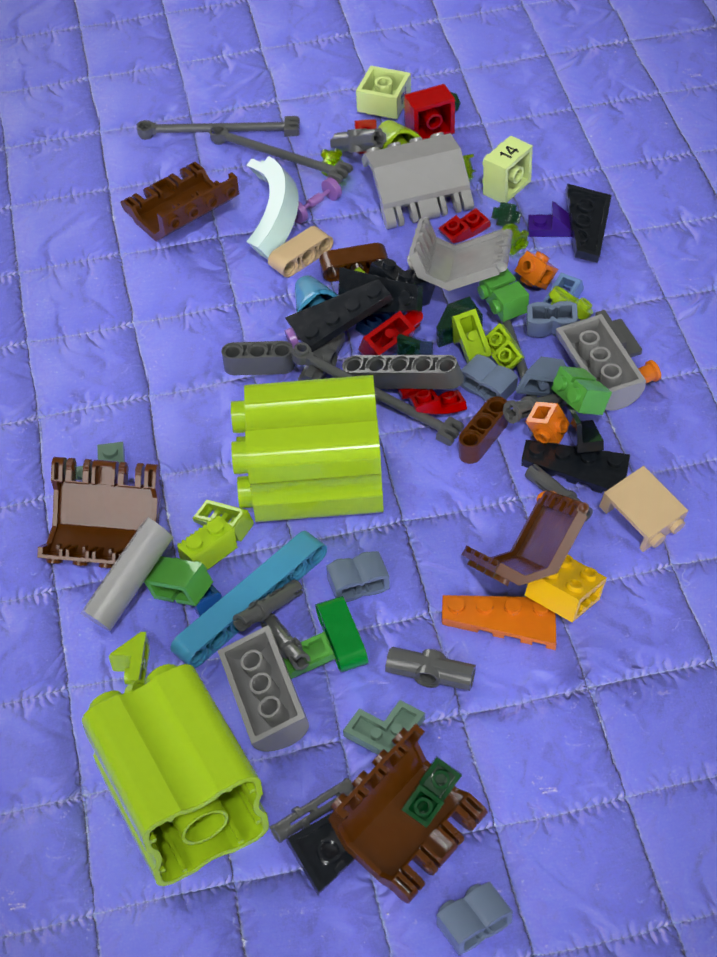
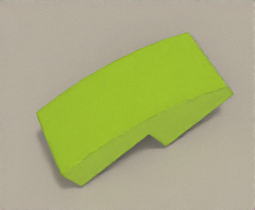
(504, 347)

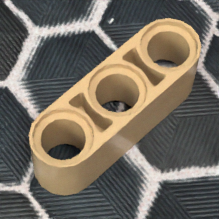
(300, 251)

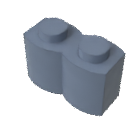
(544, 318)
(488, 379)
(358, 576)
(473, 917)

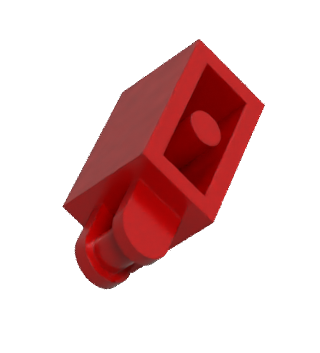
(384, 337)

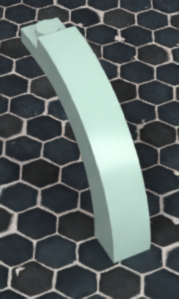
(280, 210)

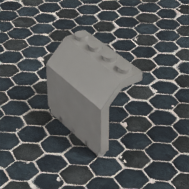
(458, 264)

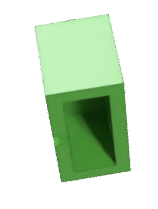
(504, 296)
(581, 390)
(178, 580)

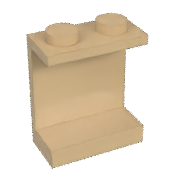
(646, 506)

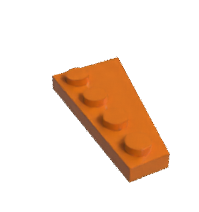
(502, 617)

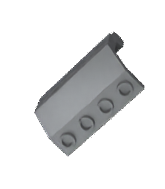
(419, 178)

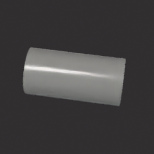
(598, 350)
(127, 574)
(264, 691)

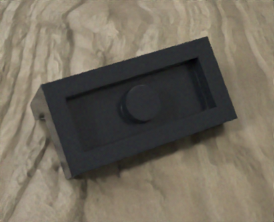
(583, 433)

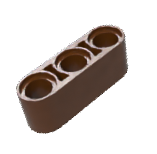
(351, 259)
(482, 430)

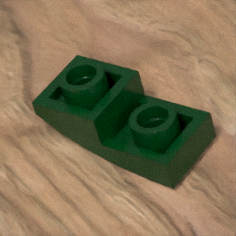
(431, 791)

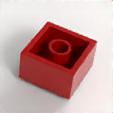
(430, 111)

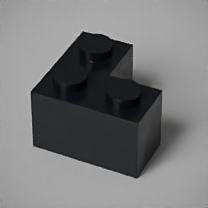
(388, 269)

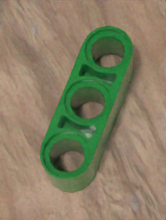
(342, 633)

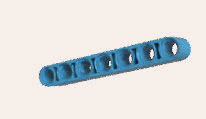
(216, 625)

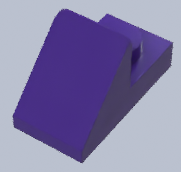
(550, 225)

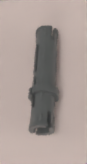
(548, 483)
(261, 609)
(289, 646)
(283, 829)

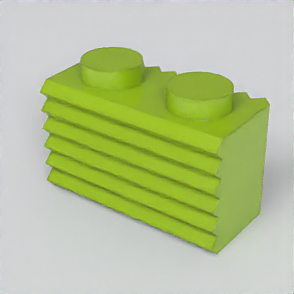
(209, 543)

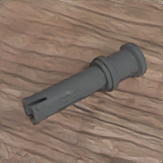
(522, 408)

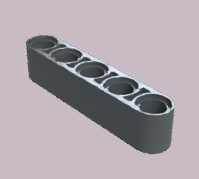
(407, 371)

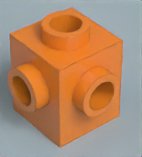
(535, 269)
(547, 422)

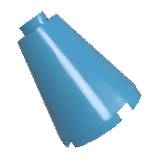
(311, 292)

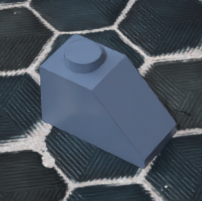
(540, 377)

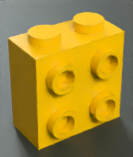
(569, 591)

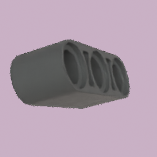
(257, 358)

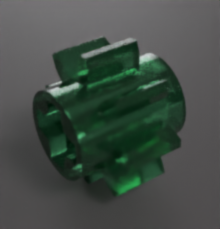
(506, 214)

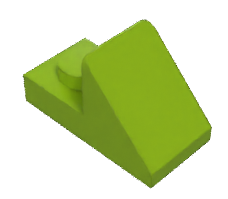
(470, 334)
(132, 658)

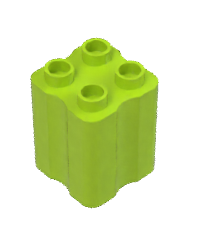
(308, 449)
(175, 772)

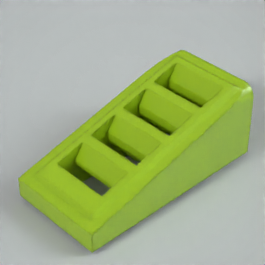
(240, 518)

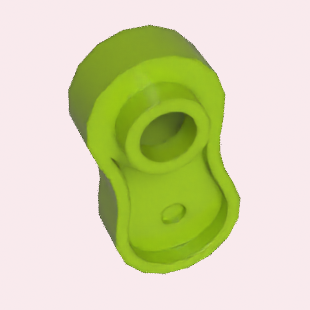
(583, 305)

